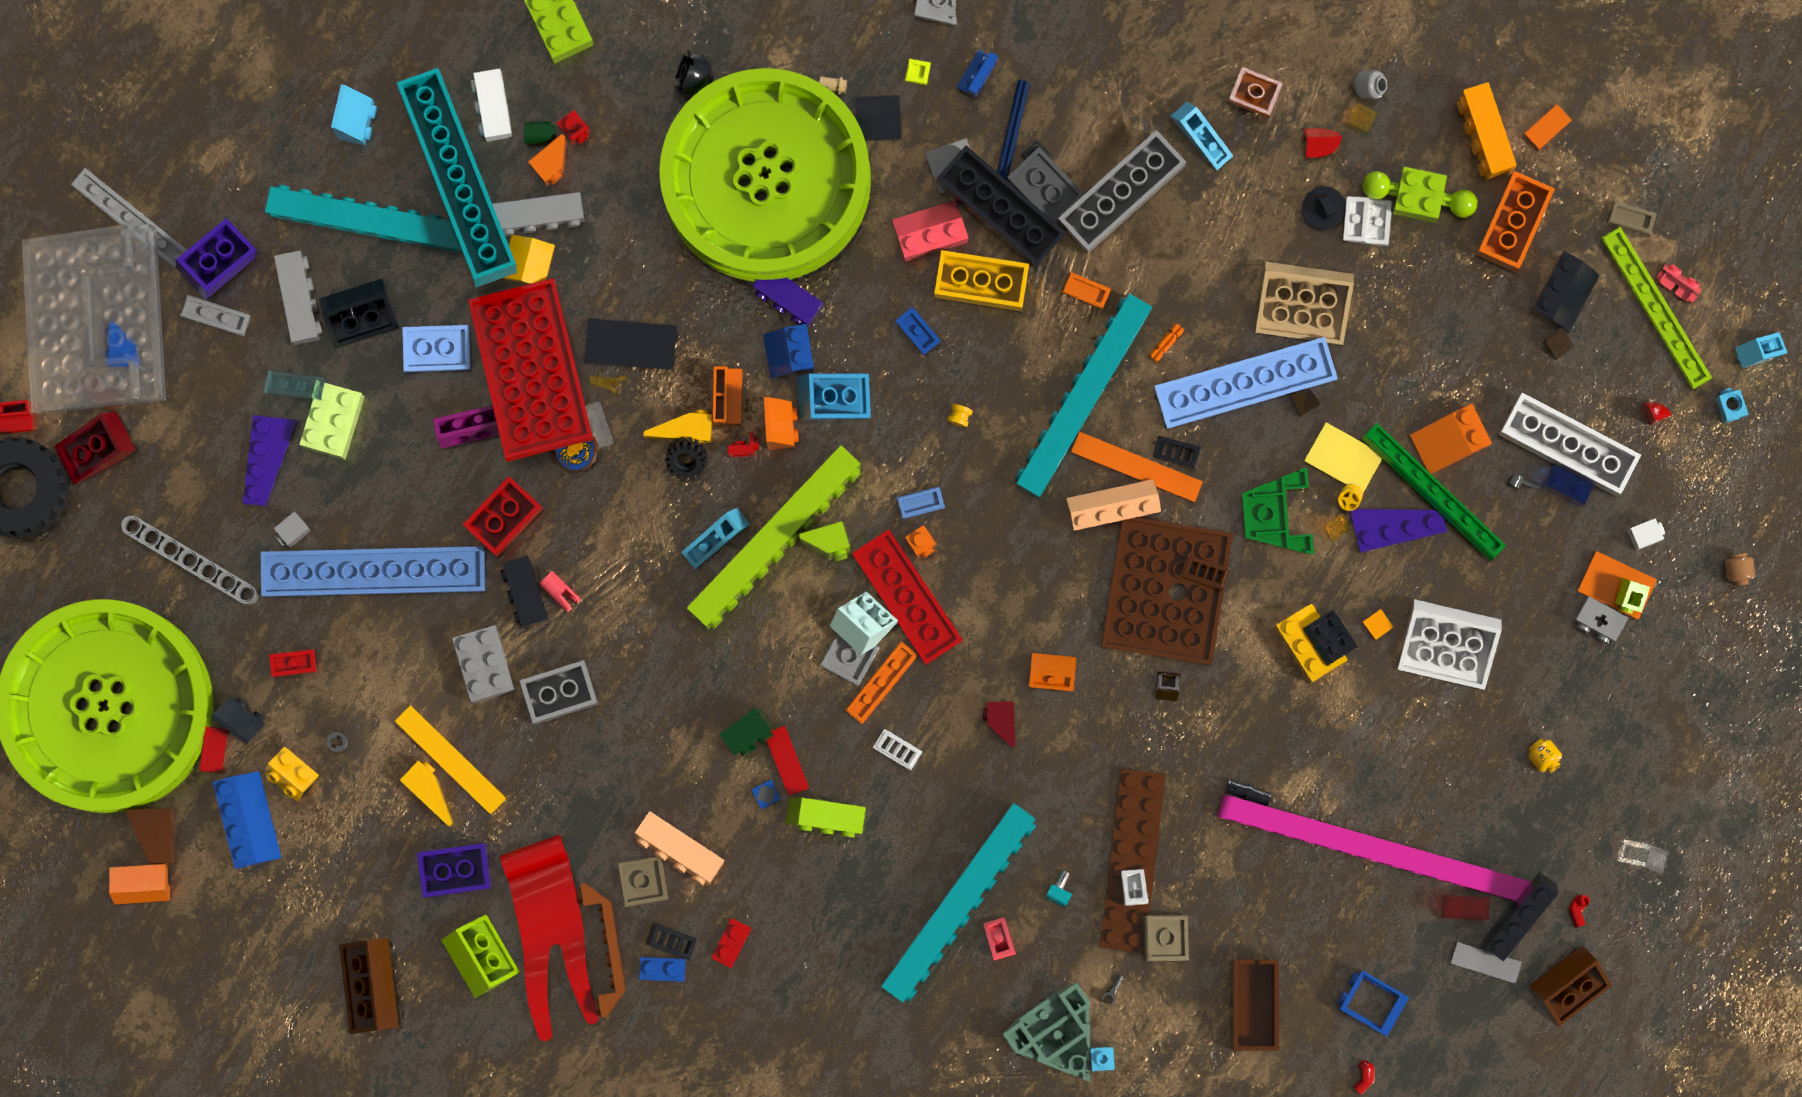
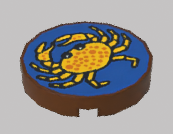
(578, 456)

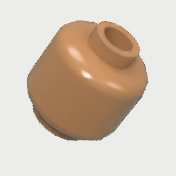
(1740, 569)

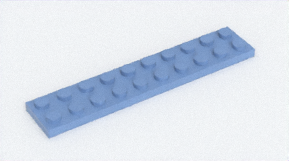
(373, 571)

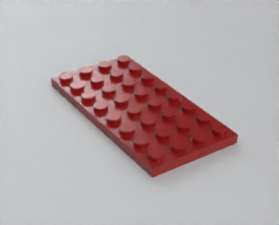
(530, 370)

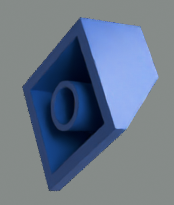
(788, 351)

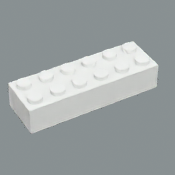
(1569, 444)

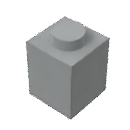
(291, 530)

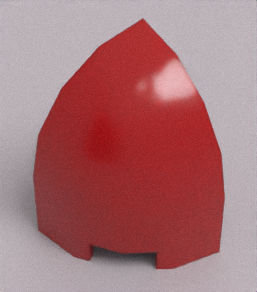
(1320, 141)
(1655, 412)

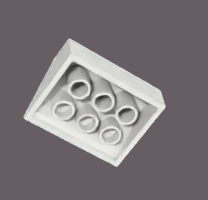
(1449, 644)

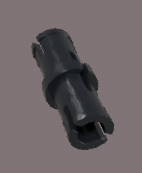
(1248, 792)

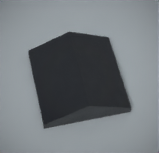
(879, 117)

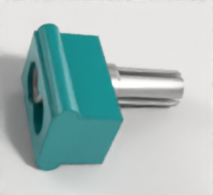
(1057, 894)

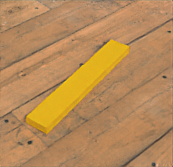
(450, 759)

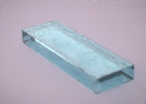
(294, 385)

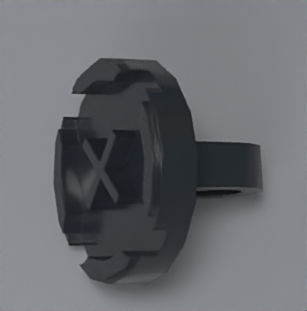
(1324, 208)

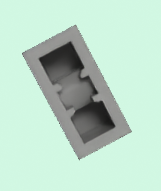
(1593, 609)

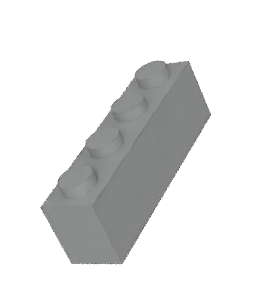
(540, 213)
(297, 297)

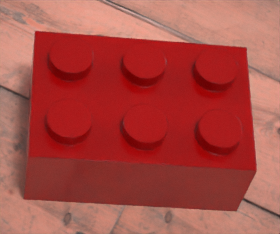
(502, 516)

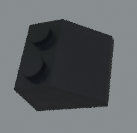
(241, 721)

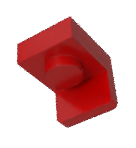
(574, 128)
(740, 449)

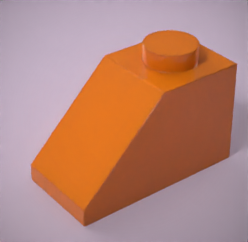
(550, 161)

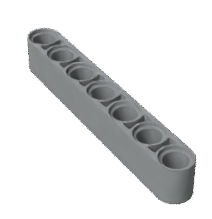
(182, 552)

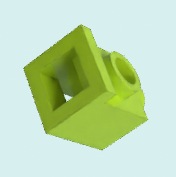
(1637, 599)

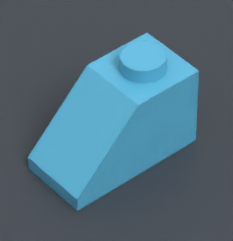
(1760, 350)

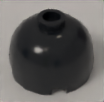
(693, 73)

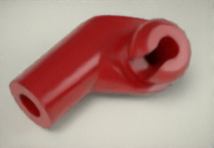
(1576, 909)
(1368, 1077)

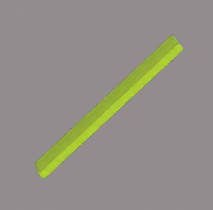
(1656, 308)

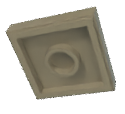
(642, 881)
(1166, 938)

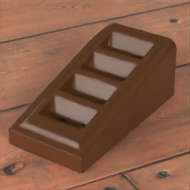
(1222, 581)

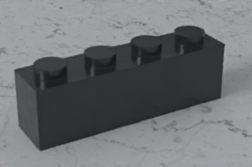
(1521, 916)

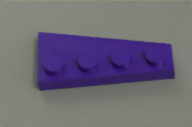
(267, 449)
(1390, 527)

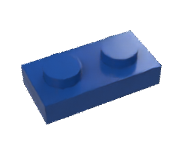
(918, 331)
(662, 969)

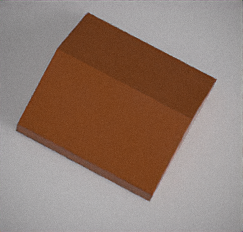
(1255, 92)

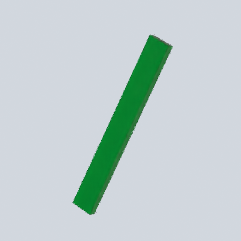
(1433, 492)

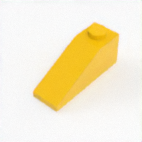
(694, 425)
(427, 788)

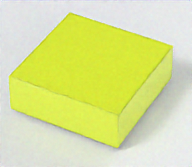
(917, 72)

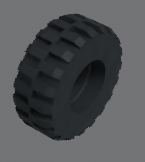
(49, 493)

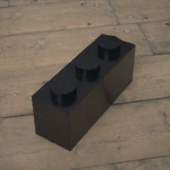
(524, 592)

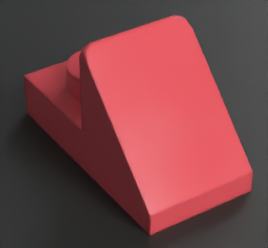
(999, 938)

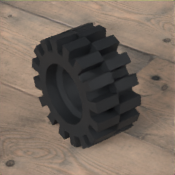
(686, 469)

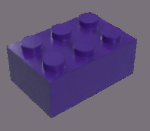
(215, 258)
(454, 870)

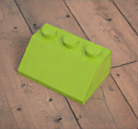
(828, 541)
(480, 956)

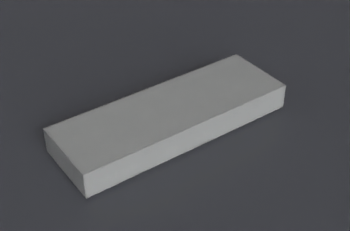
(215, 315)
(1485, 962)

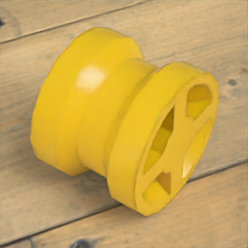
(959, 415)
(1346, 501)

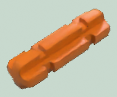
(1166, 342)

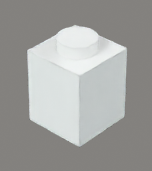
(1646, 534)

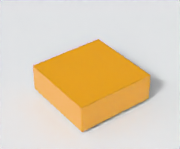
(1377, 624)

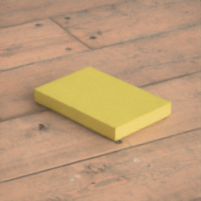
(1343, 457)

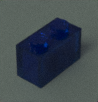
(1567, 486)

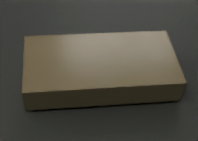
(1632, 218)

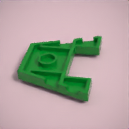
(1267, 515)

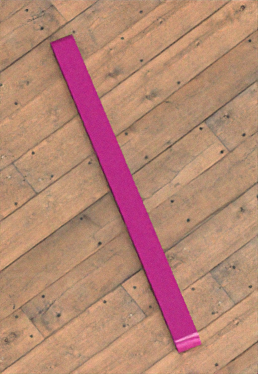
(1371, 848)

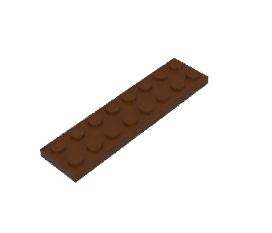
(1132, 849)

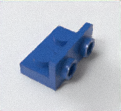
(977, 73)

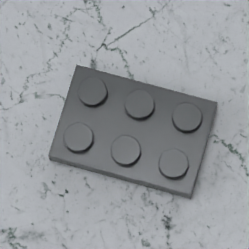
(1045, 185)

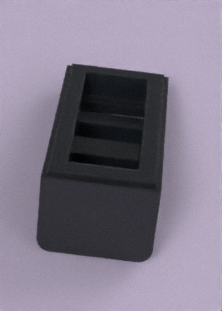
(1180, 445)
(673, 934)

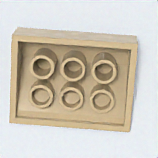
(1304, 302)

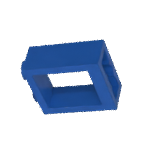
(1393, 1013)

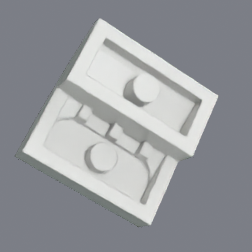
(1367, 221)

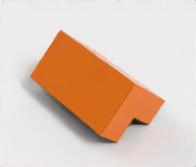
(727, 396)
(139, 884)

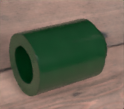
(539, 132)

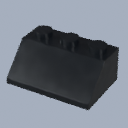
(1565, 292)
(358, 313)

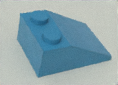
(833, 396)

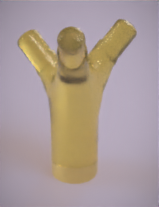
(607, 382)

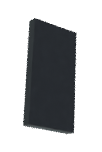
(630, 344)

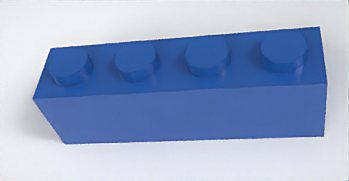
(247, 820)

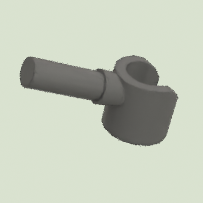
(1515, 481)
(1113, 989)

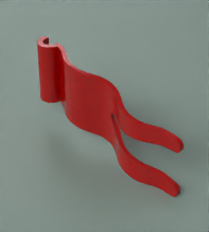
(548, 916)

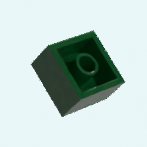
(747, 732)

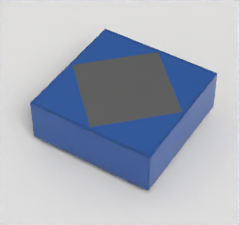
(766, 794)

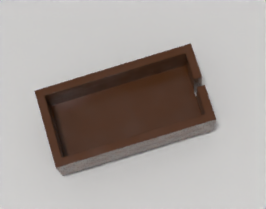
(1255, 1005)

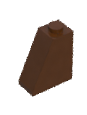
(155, 833)

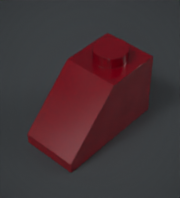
(1001, 720)

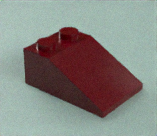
(95, 447)

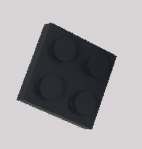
(1330, 637)

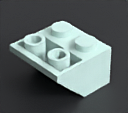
(862, 622)

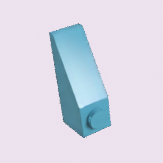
(1201, 135)
(716, 537)

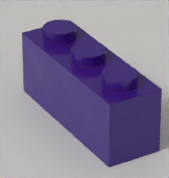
(789, 298)

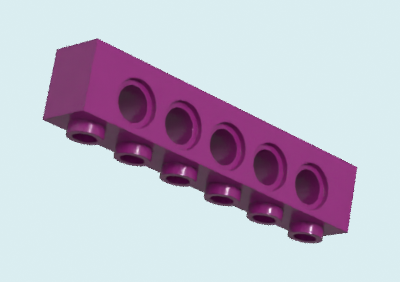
(466, 427)

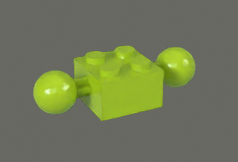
(1419, 194)

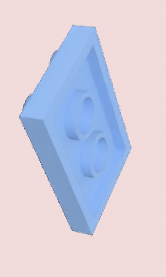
(436, 348)

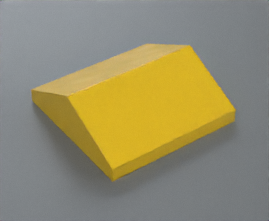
(531, 259)

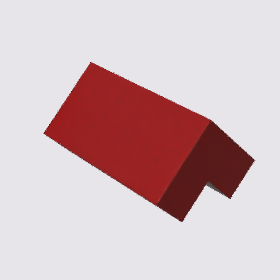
(16, 417)

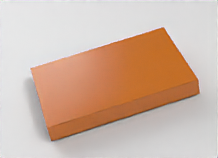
(1604, 578)

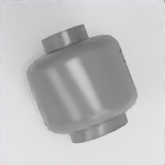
(1370, 84)

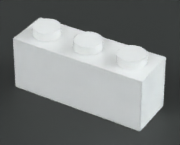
(492, 105)

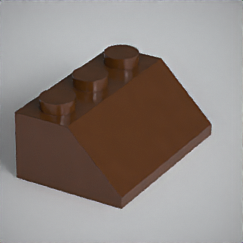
(1571, 985)

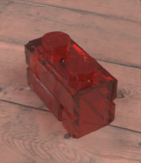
(1465, 907)

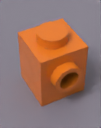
(921, 542)

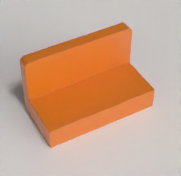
(1052, 672)

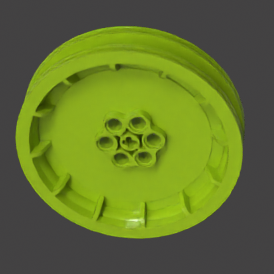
(745, 119)
(55, 669)

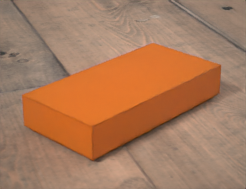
(1547, 127)
(1086, 290)

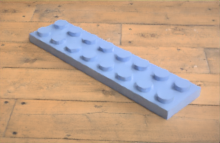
(1245, 383)

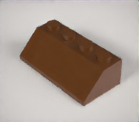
(368, 985)

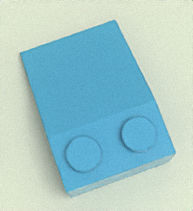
(353, 116)

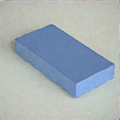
(920, 503)

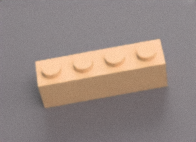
(1113, 504)
(678, 849)

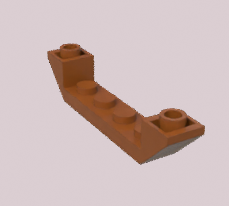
(606, 1001)

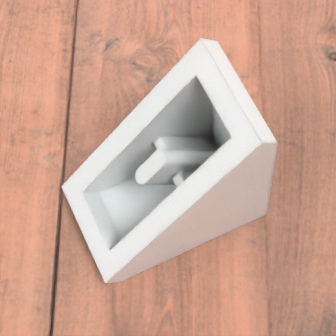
(1134, 887)

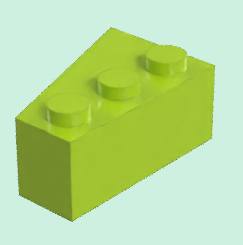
(825, 816)

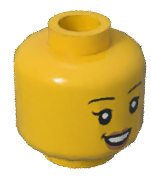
(1545, 756)

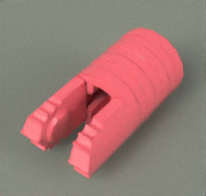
(555, 587)

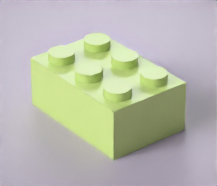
(332, 421)

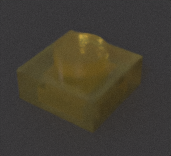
(1362, 118)

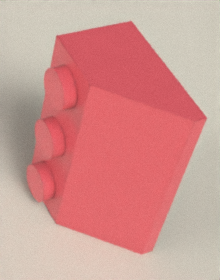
(930, 231)

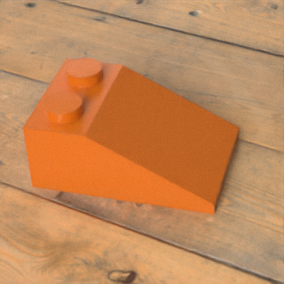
(779, 424)
(1450, 439)

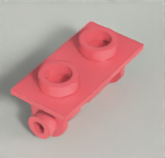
(1673, 277)

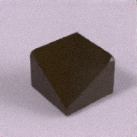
(1304, 401)

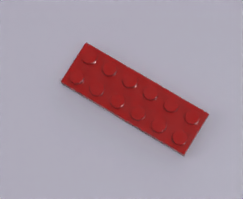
(907, 597)

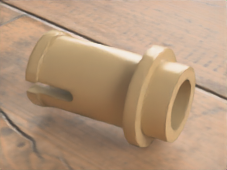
(833, 84)

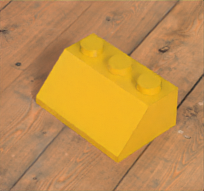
(1301, 647)

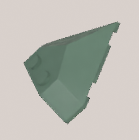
(1056, 1032)

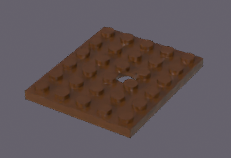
(1139, 608)

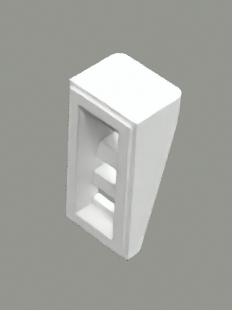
(917, 753)

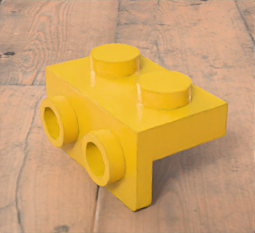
(290, 774)

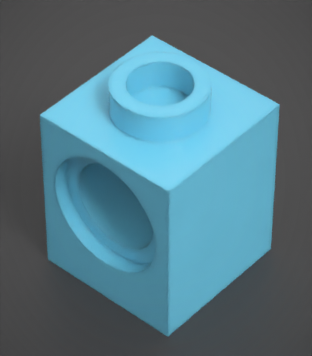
(1727, 414)
(1102, 1059)

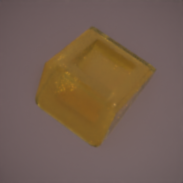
(1336, 527)

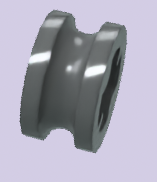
(336, 735)

